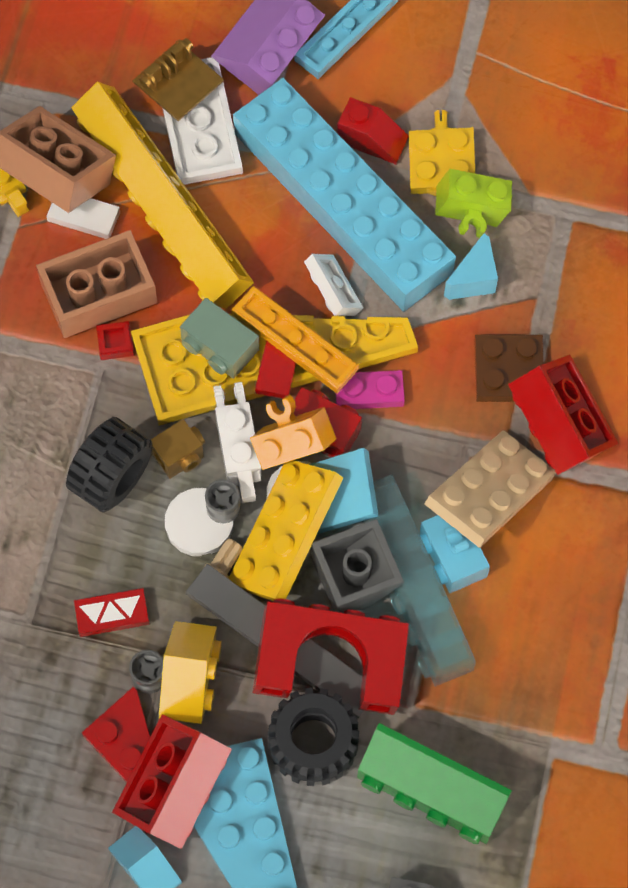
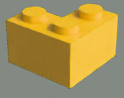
(187, 667)

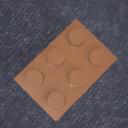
(55, 159)
(97, 284)

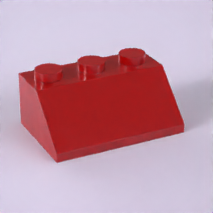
(562, 414)
(171, 781)

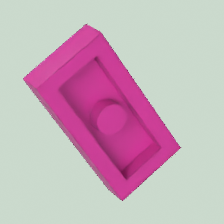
(373, 390)

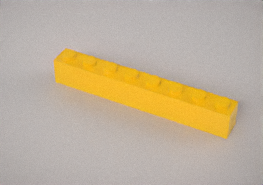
(162, 196)

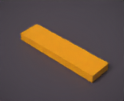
(295, 339)

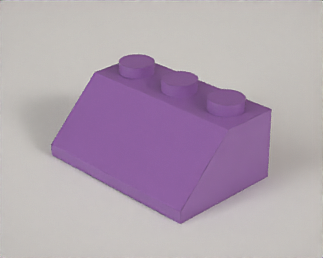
(267, 40)

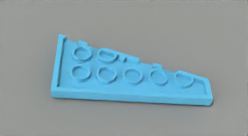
(244, 823)

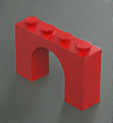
(378, 642)

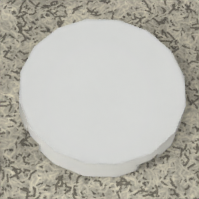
(191, 527)

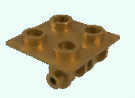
(178, 79)

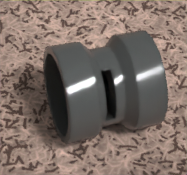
(222, 494)
(145, 665)

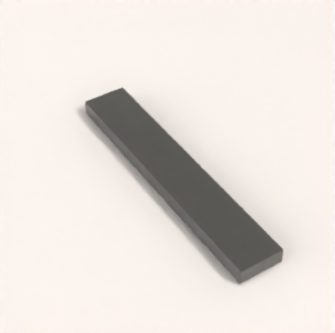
(246, 615)

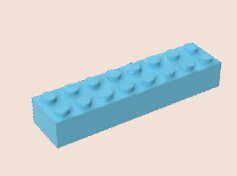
(344, 194)

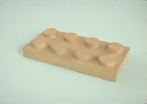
(490, 488)

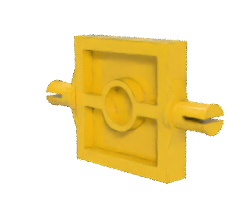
(436, 152)

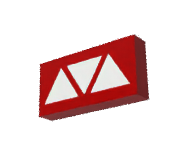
(111, 612)

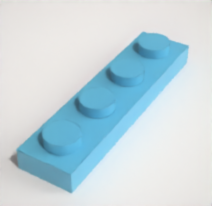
(340, 34)

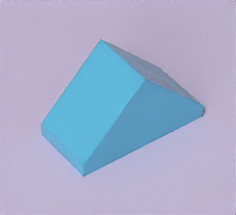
(475, 274)
(144, 861)

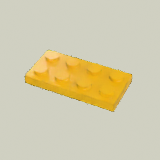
(285, 530)

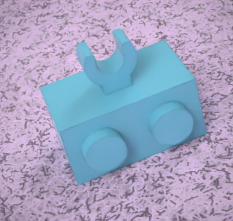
(455, 557)

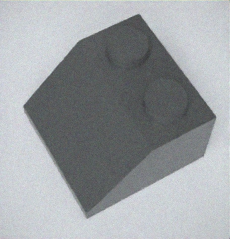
(356, 567)

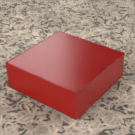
(114, 340)

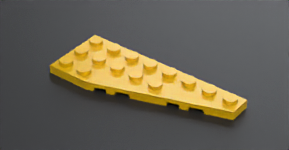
(184, 382)

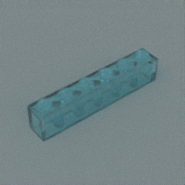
(422, 596)

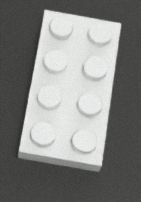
(205, 138)

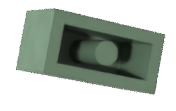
(219, 338)

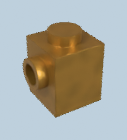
(178, 448)

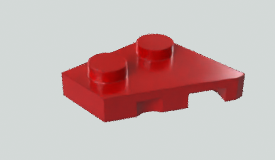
(120, 734)

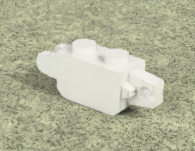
(234, 433)

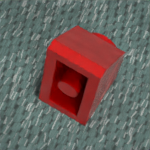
(371, 131)

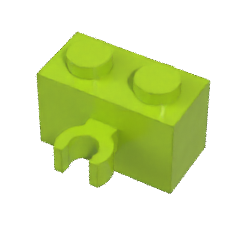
(473, 199)

